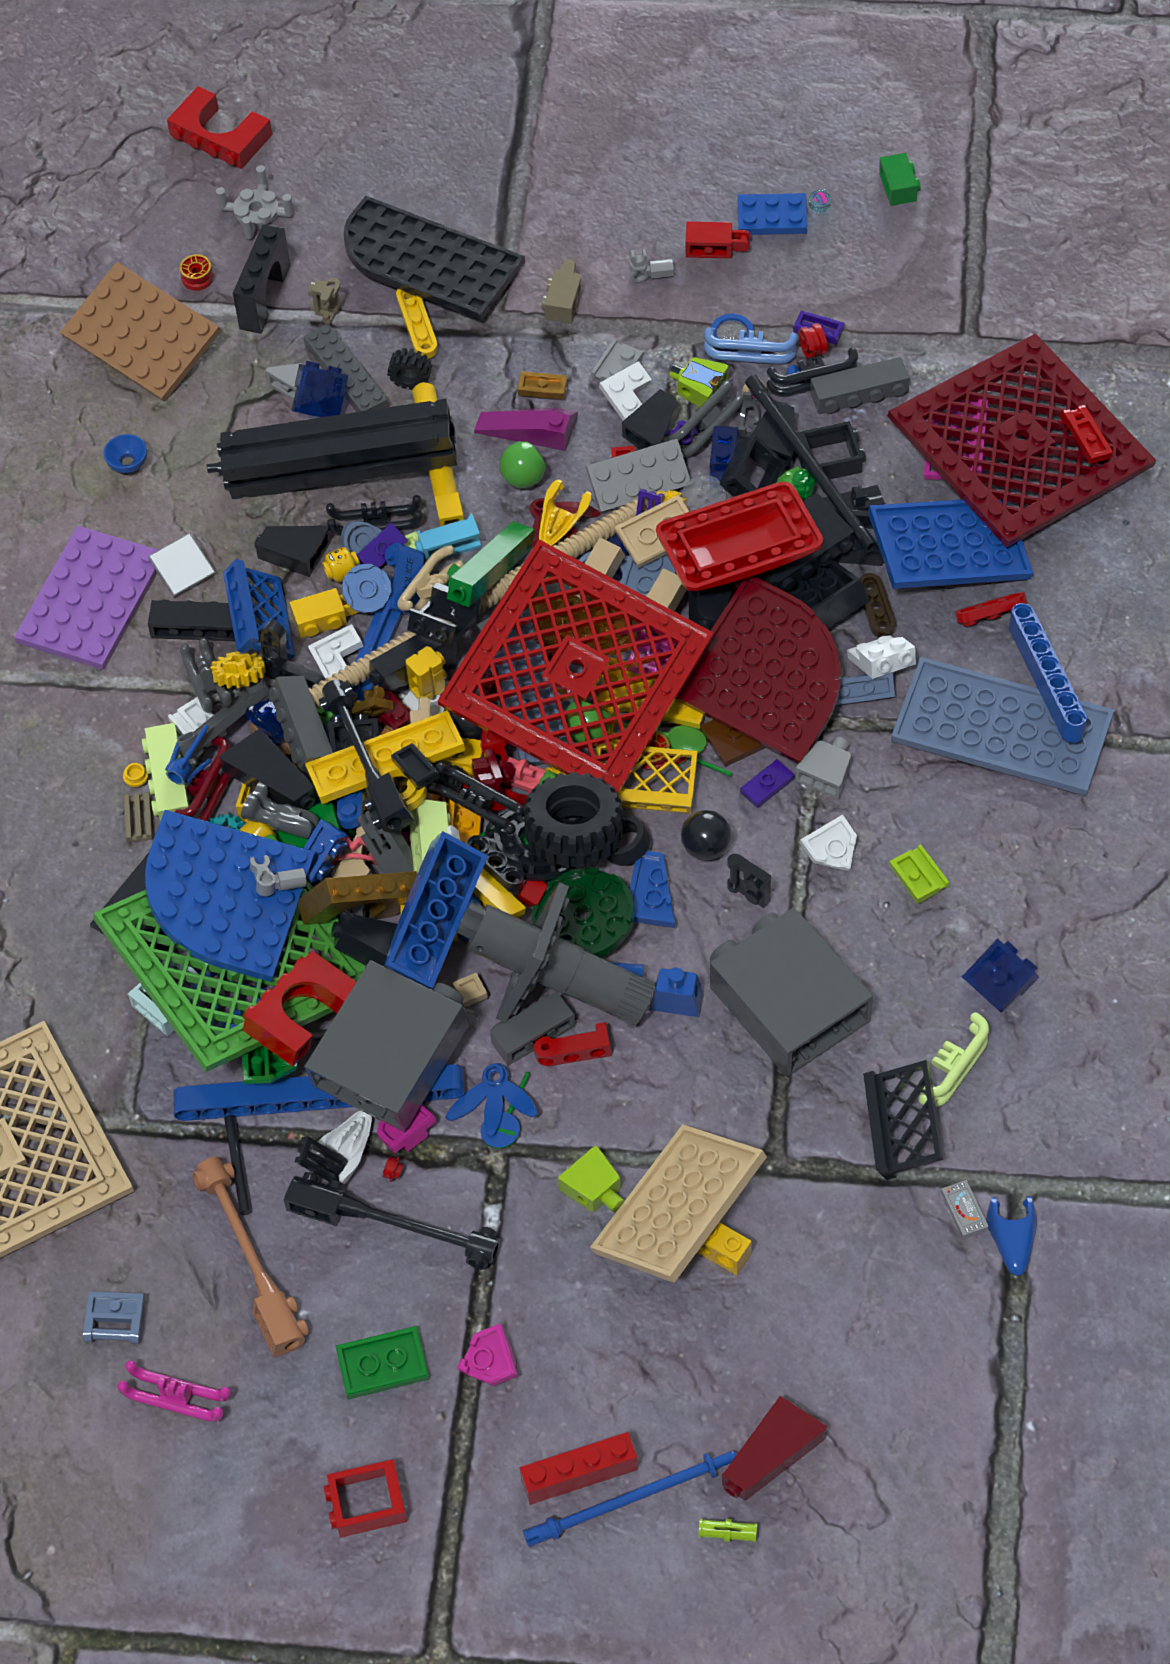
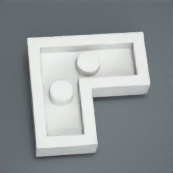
(622, 386)
(331, 649)

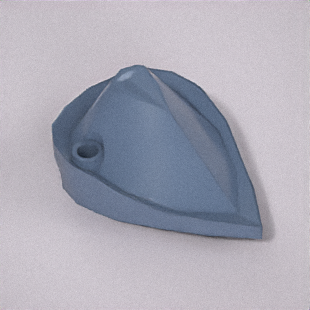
(357, 538)

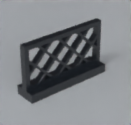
(883, 1128)

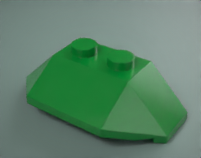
(263, 1065)

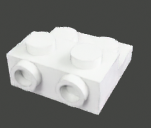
(883, 655)

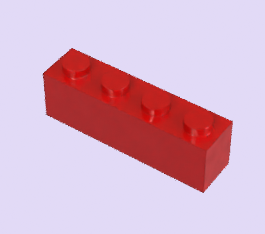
(578, 1468)

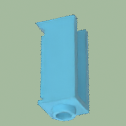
(460, 535)

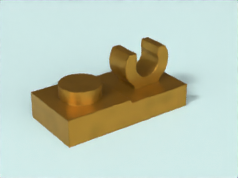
(373, 704)

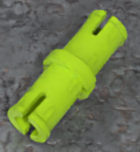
(727, 1530)

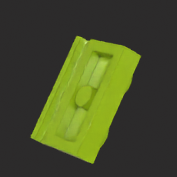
(919, 874)

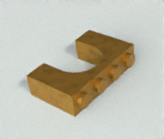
(333, 895)

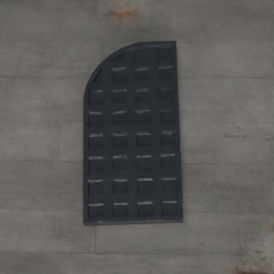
(428, 258)

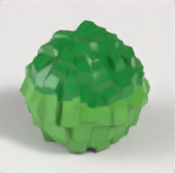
(800, 480)

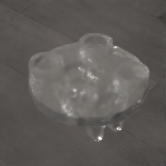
(705, 486)

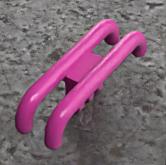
(173, 1394)

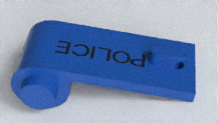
(407, 565)

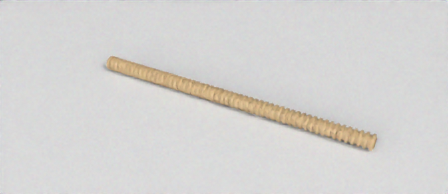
(573, 546)

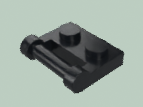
(756, 882)

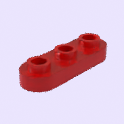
(989, 609)

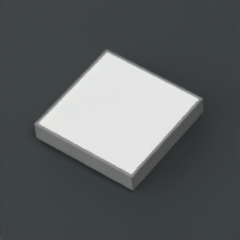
(181, 565)

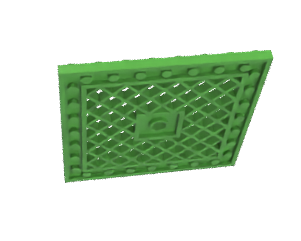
(208, 1043)

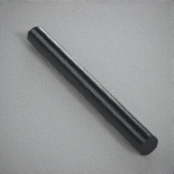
(236, 1160)

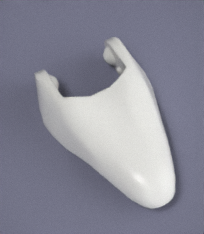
(349, 1142)

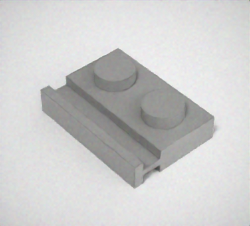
(616, 359)

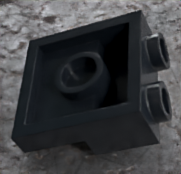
(339, 737)

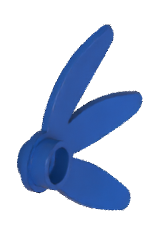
(494, 1102)

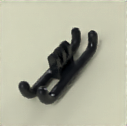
(806, 373)
(377, 516)
(477, 797)

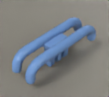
(750, 348)

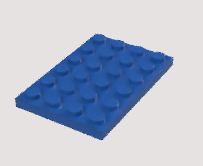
(943, 546)

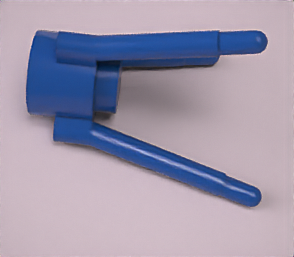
(180, 770)

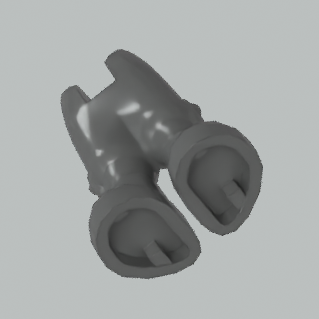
(278, 816)

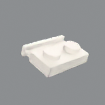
(191, 717)

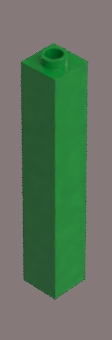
(490, 564)

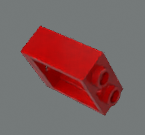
(370, 1521)

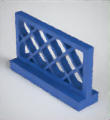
(243, 609)

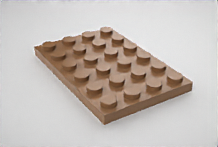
(140, 331)

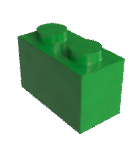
(899, 179)

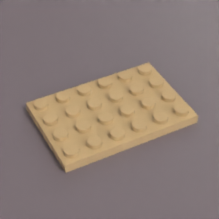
(678, 1203)

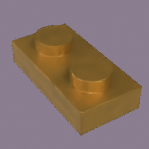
(542, 385)

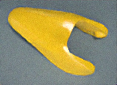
(556, 521)

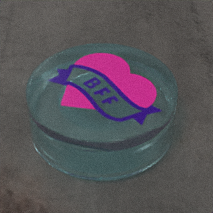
(819, 201)

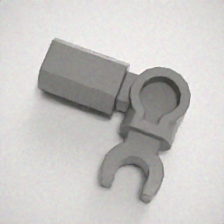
(655, 269)
(267, 882)

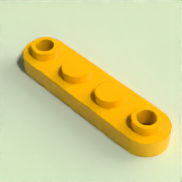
(417, 323)

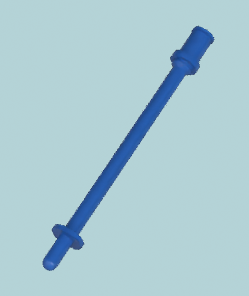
(553, 1527)

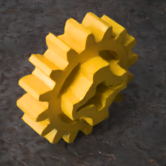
(237, 669)

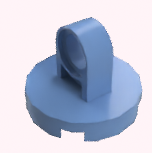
(366, 588)

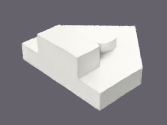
(831, 844)

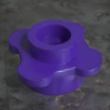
(689, 437)

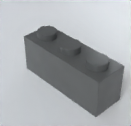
(518, 1035)

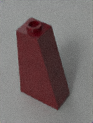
(772, 1448)

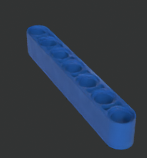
(1047, 673)

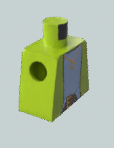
(699, 379)

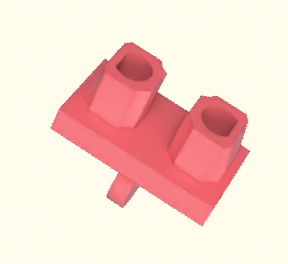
(526, 775)

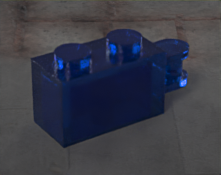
(723, 446)

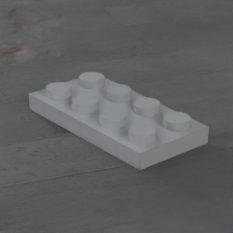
(651, 468)

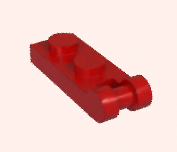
(1086, 434)

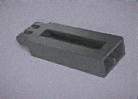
(391, 860)

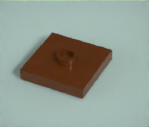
(727, 743)

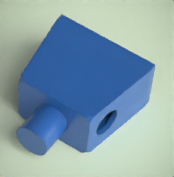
(677, 993)

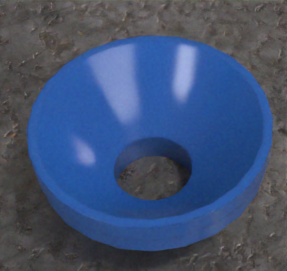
(122, 447)

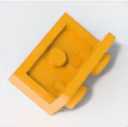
(464, 821)

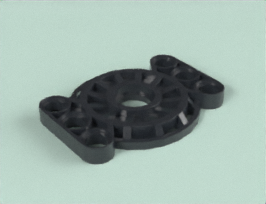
(514, 855)

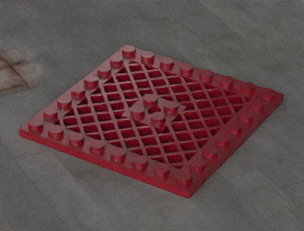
(1009, 522)

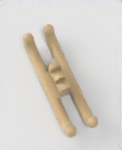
(423, 581)

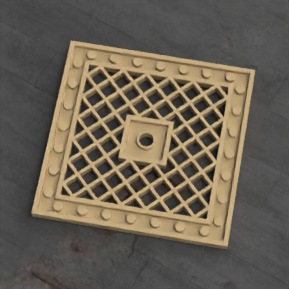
(89, 1195)

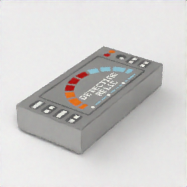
(964, 1209)

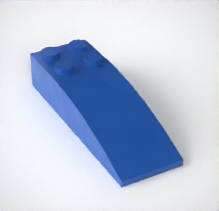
(434, 909)

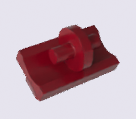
(491, 772)

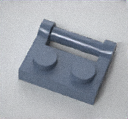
(114, 1309)

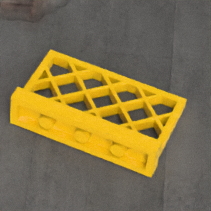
(659, 800)

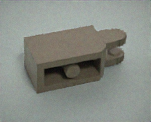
(562, 294)

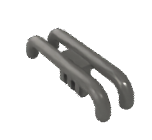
(707, 417)
(203, 681)

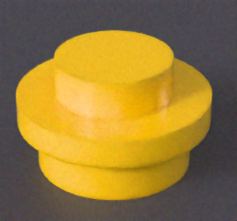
(135, 775)

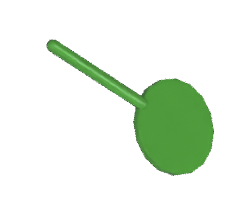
(684, 738)

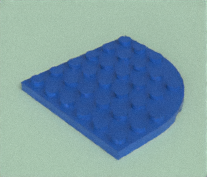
(208, 895)

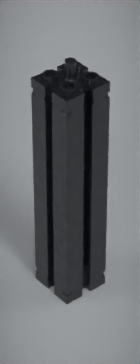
(336, 449)

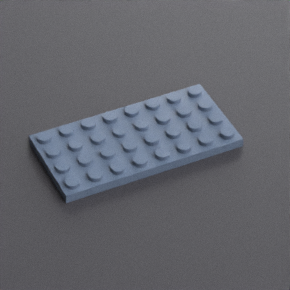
(997, 727)

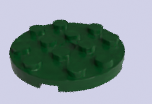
(606, 900)

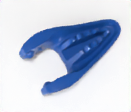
(1013, 1237)

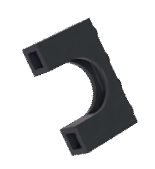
(266, 261)
(837, 539)

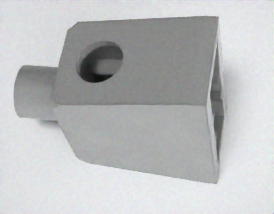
(826, 767)

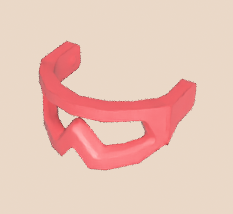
(352, 846)

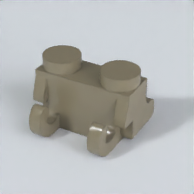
(325, 299)

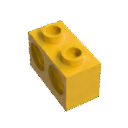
(727, 1248)

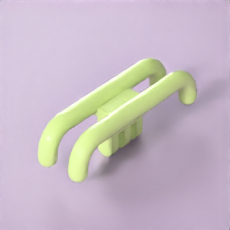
(958, 1061)

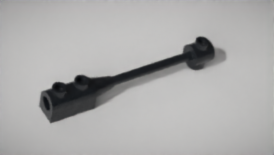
(382, 791)
(331, 1202)

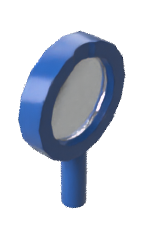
(729, 327)

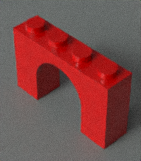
(234, 146)
(309, 978)

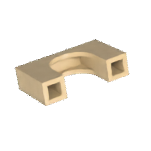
(665, 591)

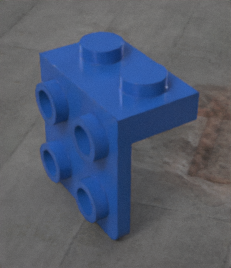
(326, 843)

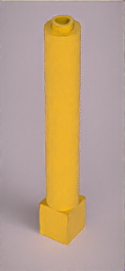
(442, 479)

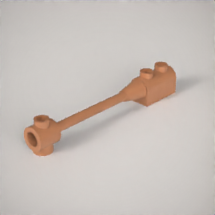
(271, 1308)

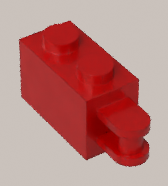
(714, 240)

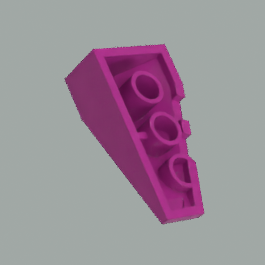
(537, 426)

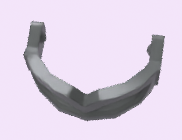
(748, 401)

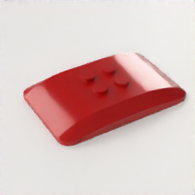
(739, 537)

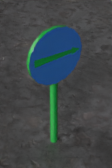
(509, 1128)

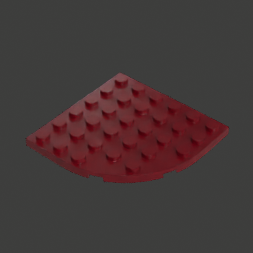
(768, 671)

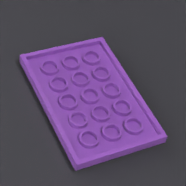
(88, 598)

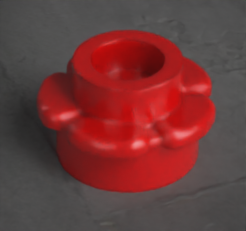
(392, 1168)

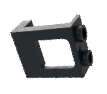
(443, 632)

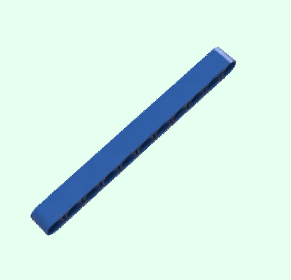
(283, 1096)

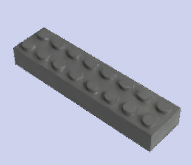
(331, 351)

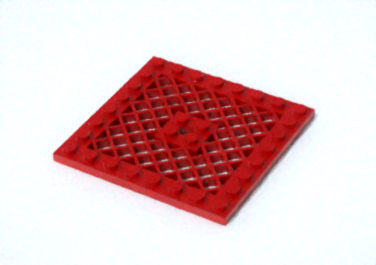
(544, 561)

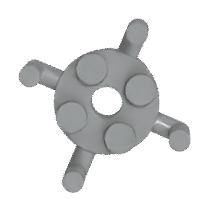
(255, 198)

